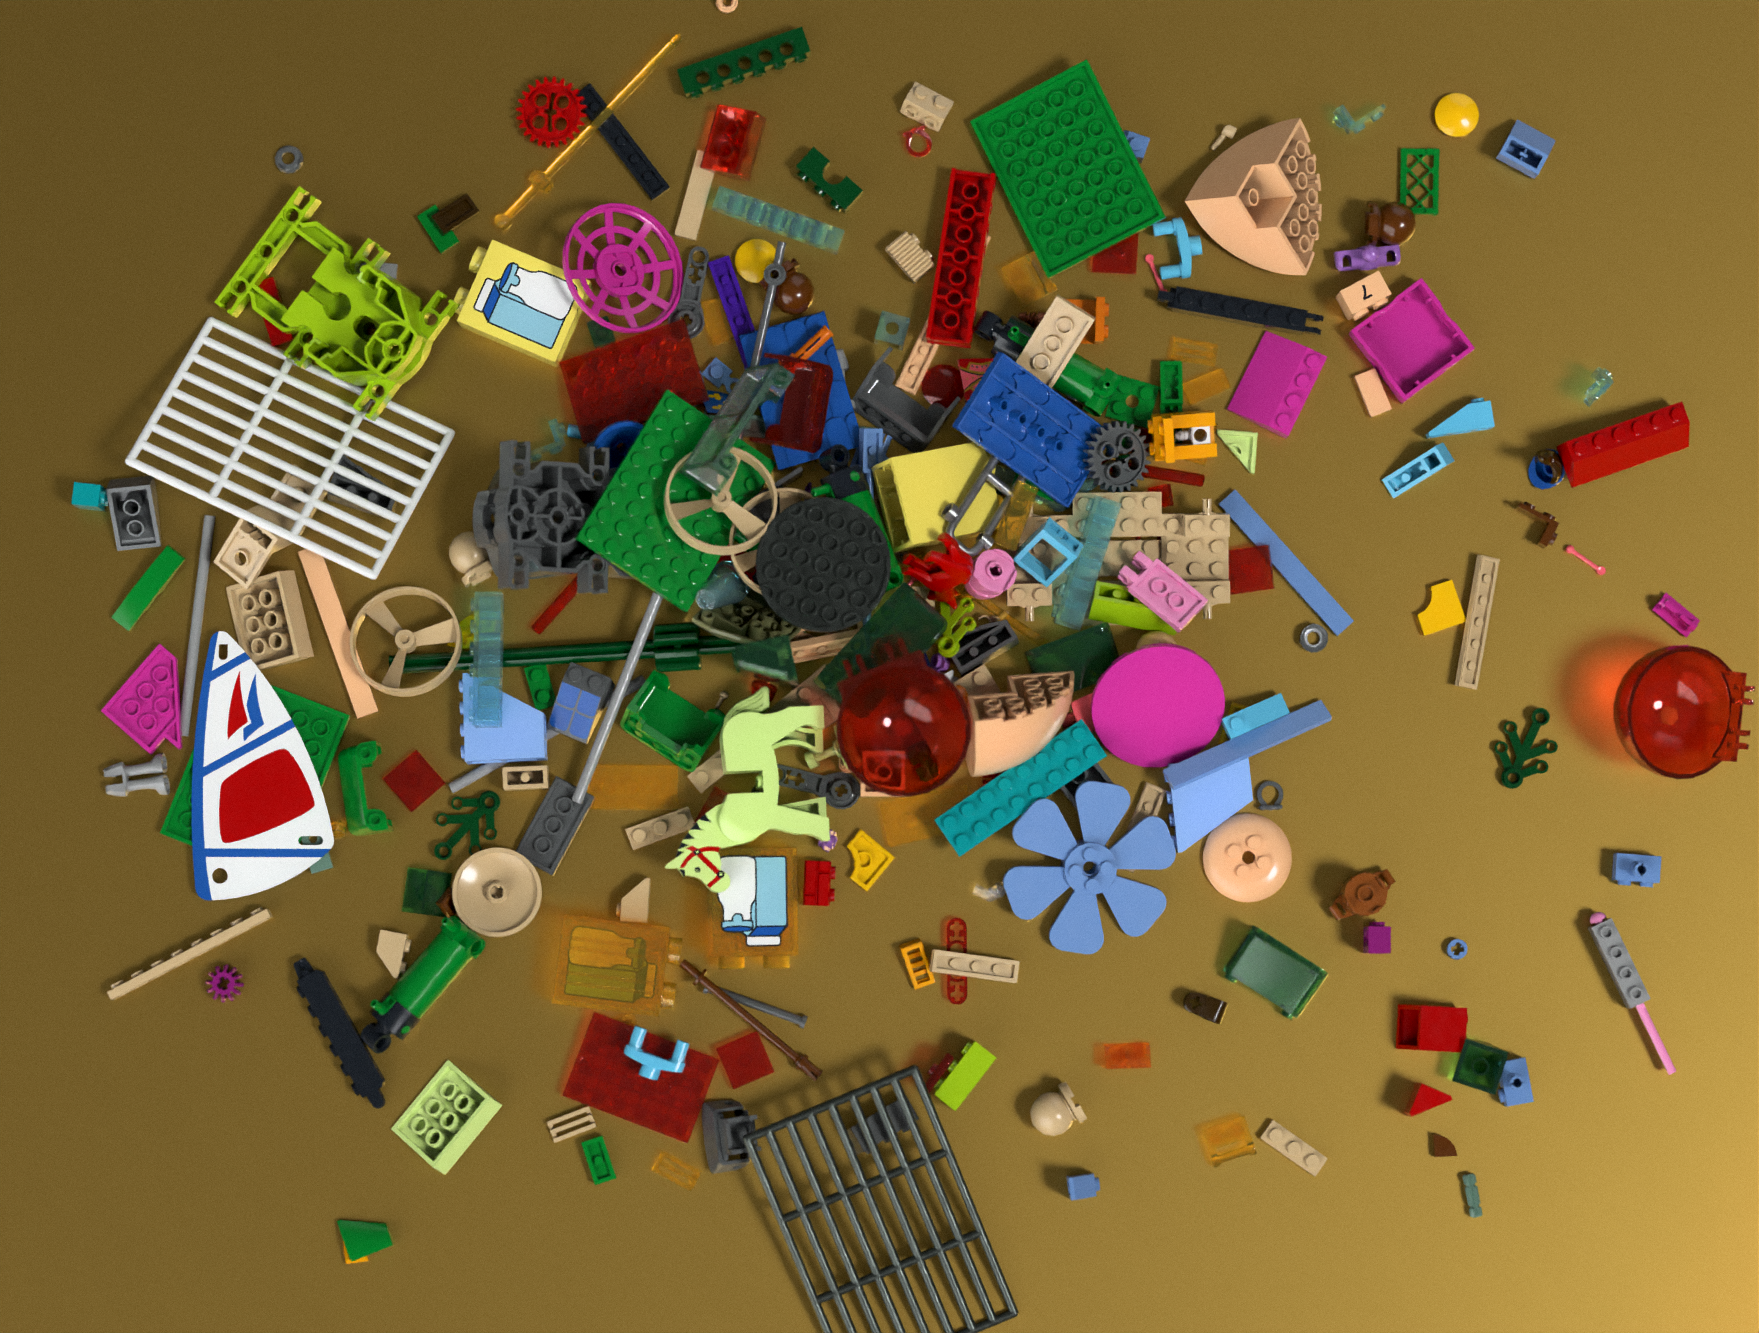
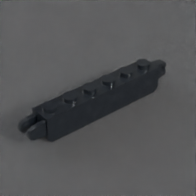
(1239, 310)
(341, 1032)

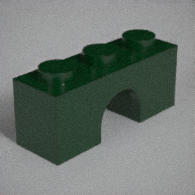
(841, 195)

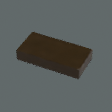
(454, 214)

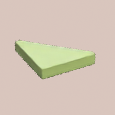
(1242, 445)

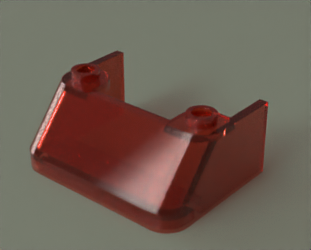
(803, 406)

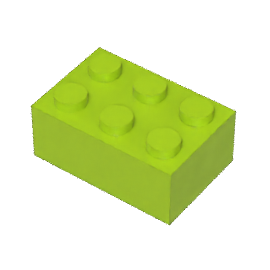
(963, 1074)

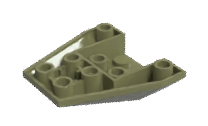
(745, 621)

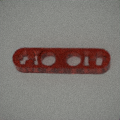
(964, 944)

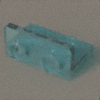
(1603, 382)

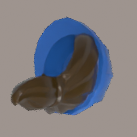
(1546, 469)

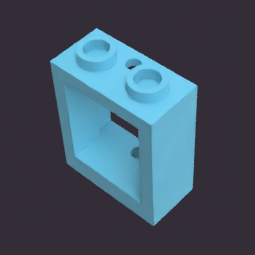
(1052, 533)

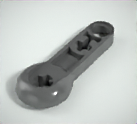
(691, 295)
(824, 786)

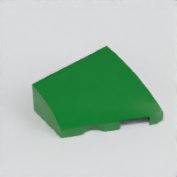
(364, 1237)

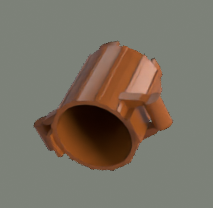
(1362, 894)

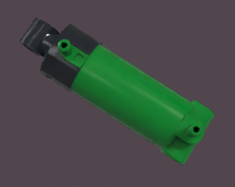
(1079, 379)
(852, 486)
(422, 984)

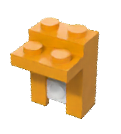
(1163, 441)

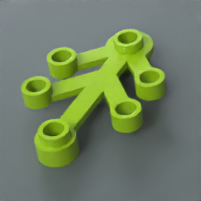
(953, 640)

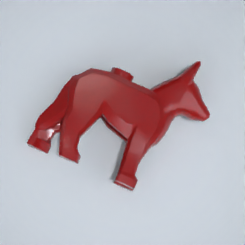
(944, 574)

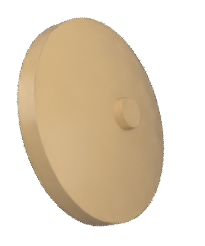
(497, 892)

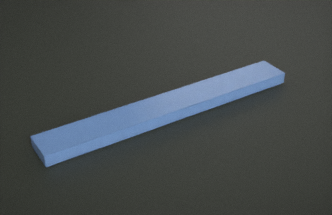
(1286, 563)
(1247, 745)

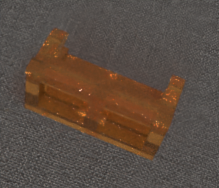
(1127, 1055)

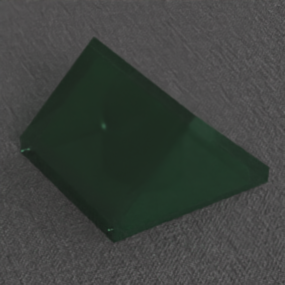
(423, 891)
(1480, 1065)

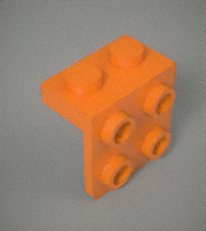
(1099, 310)

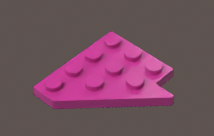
(150, 702)

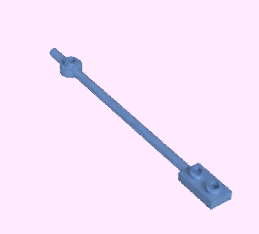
(869, 455)

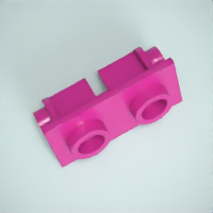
(1676, 615)

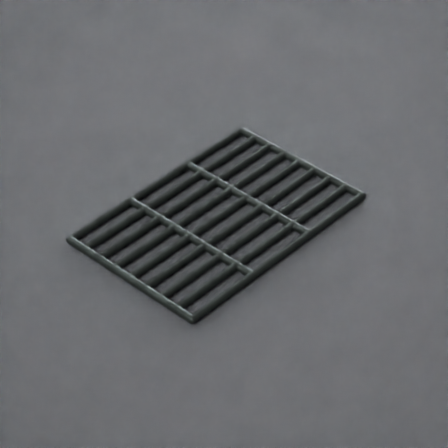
(864, 1185)

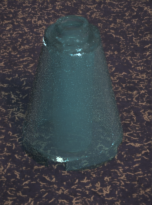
(722, 587)

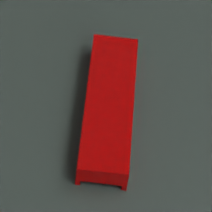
(961, 258)

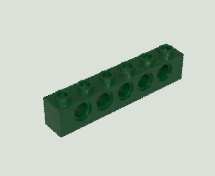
(794, 38)

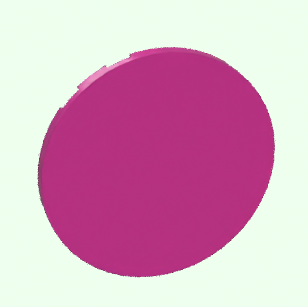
(1157, 705)

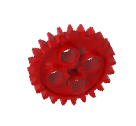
(531, 111)

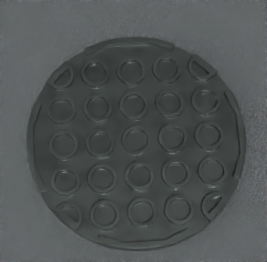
(823, 564)

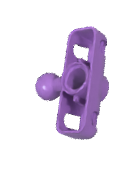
(1367, 257)

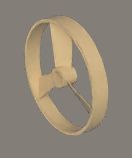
(746, 522)
(745, 561)
(406, 641)

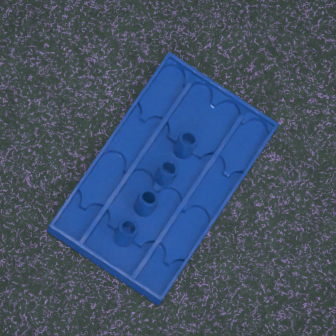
(840, 420)
(1029, 428)

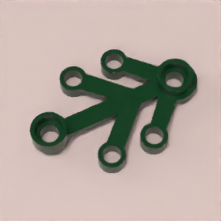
(1523, 751)
(470, 822)

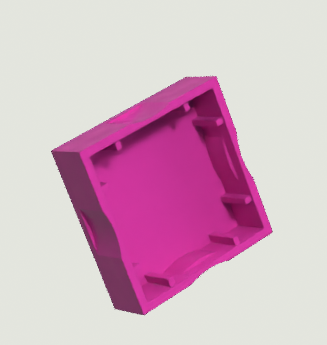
(1411, 341)

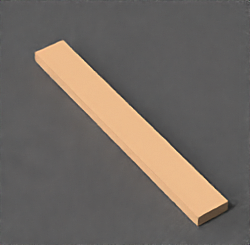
(918, 361)
(337, 632)

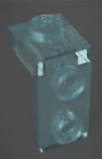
(1344, 119)
(558, 431)

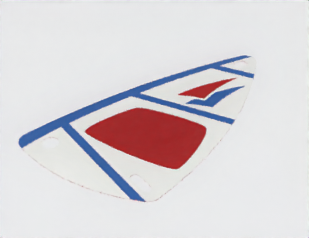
(250, 783)

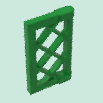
(1404, 170)

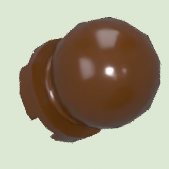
(1391, 223)
(795, 293)

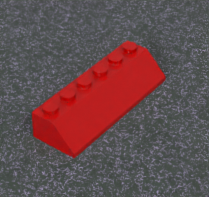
(1625, 444)

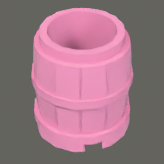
(983, 584)

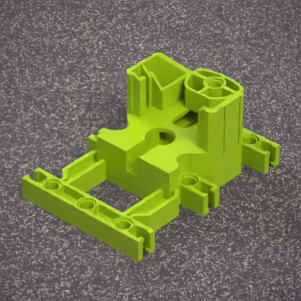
(342, 308)

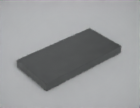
(554, 826)

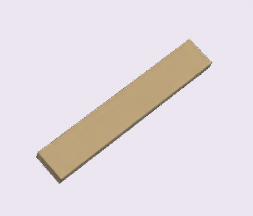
(1477, 622)

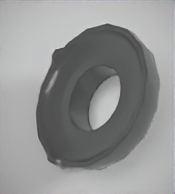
(289, 168)
(1322, 642)

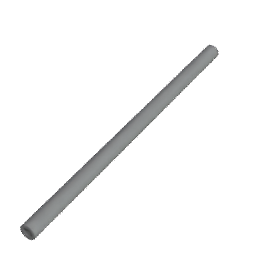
(196, 623)
(617, 698)
(485, 769)

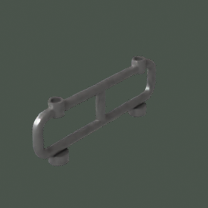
(954, 514)

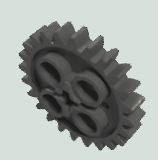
(1122, 475)

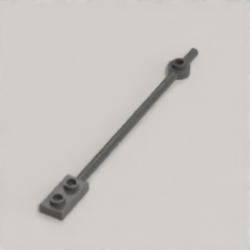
(768, 304)

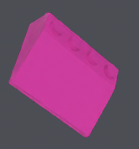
(1277, 383)

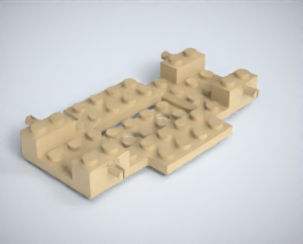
(1189, 545)

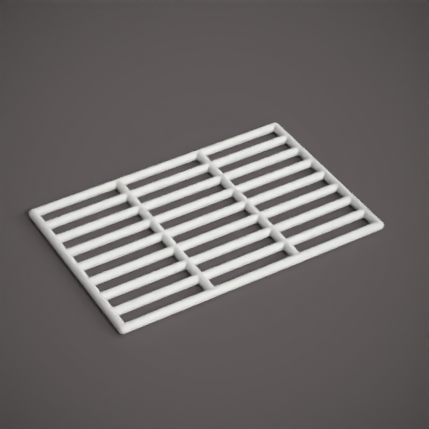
(252, 428)

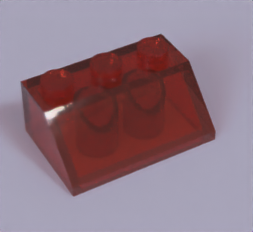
(733, 142)

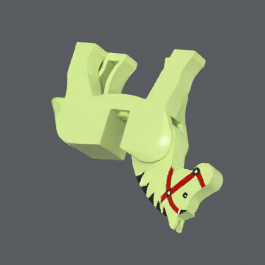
(749, 747)

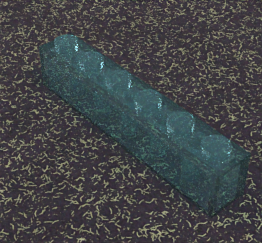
(1085, 568)
(487, 660)

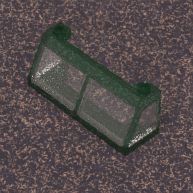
(711, 461)

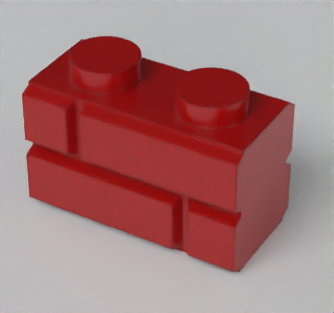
(818, 882)

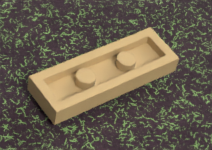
(660, 828)
(1293, 1148)

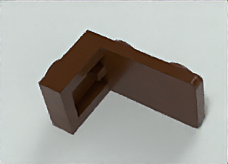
(1548, 535)

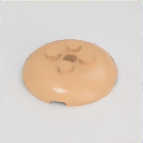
(1224, 858)

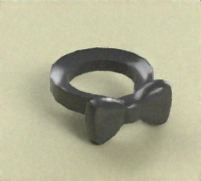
(1276, 806)

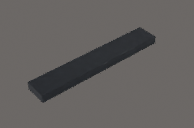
(624, 145)

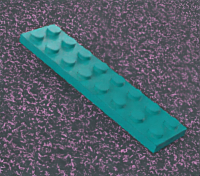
(1019, 787)

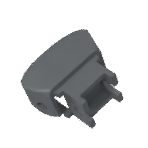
(725, 1135)

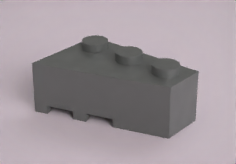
(359, 489)
(983, 645)
(878, 1129)

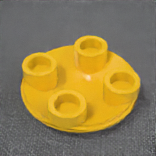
(1456, 115)
(753, 259)

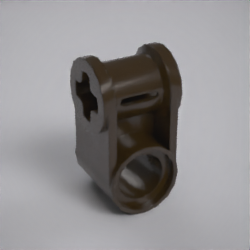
(1209, 1007)

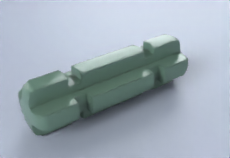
(1472, 1195)

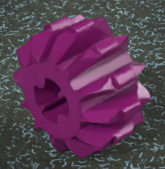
(217, 980)

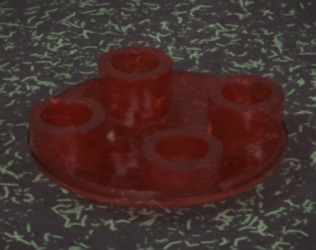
(942, 385)

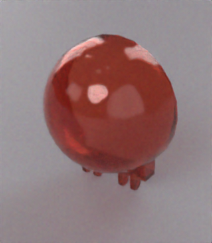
(1681, 711)
(902, 725)

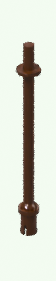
(800, 1061)

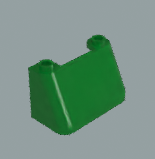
(671, 723)
(358, 817)

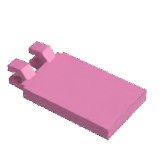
(1162, 591)

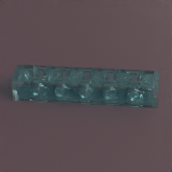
(778, 220)

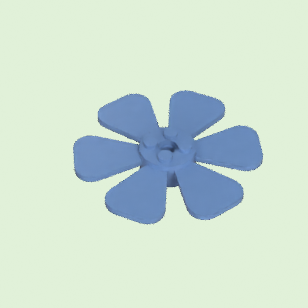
(1046, 832)

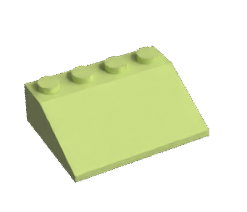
(446, 1117)

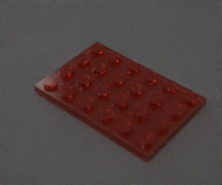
(631, 376)
(612, 1082)

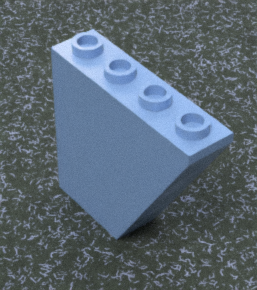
(519, 739)
(1208, 803)

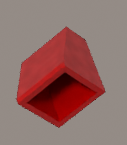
(1431, 1028)

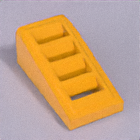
(917, 943)

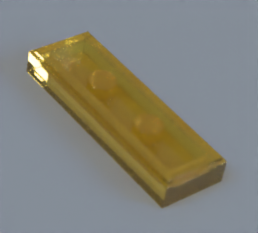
(1015, 515)

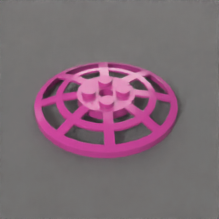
(629, 262)

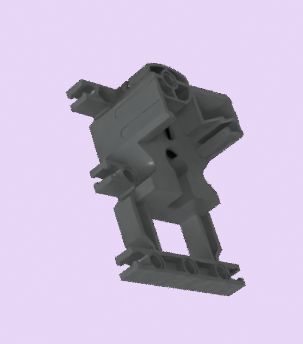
(538, 516)

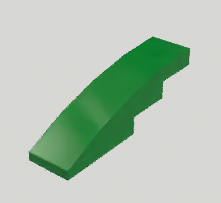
(1171, 389)
(148, 587)

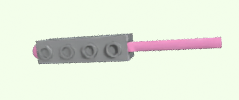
(1626, 977)

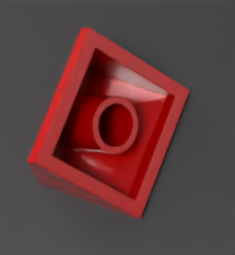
(1425, 1098)

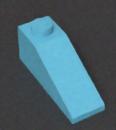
(1471, 418)
(1418, 470)
(1254, 716)

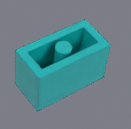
(89, 496)

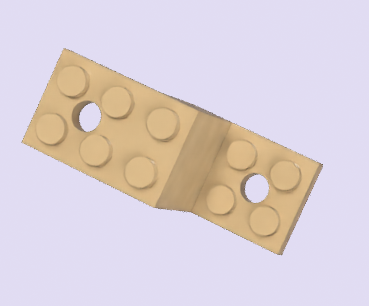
(257, 542)

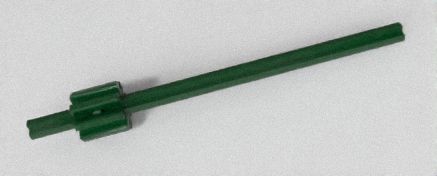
(673, 648)

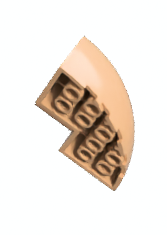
(1263, 199)
(1017, 723)

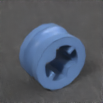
(1461, 954)

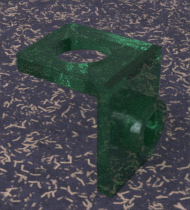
(601, 335)

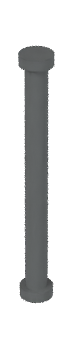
(760, 1006)

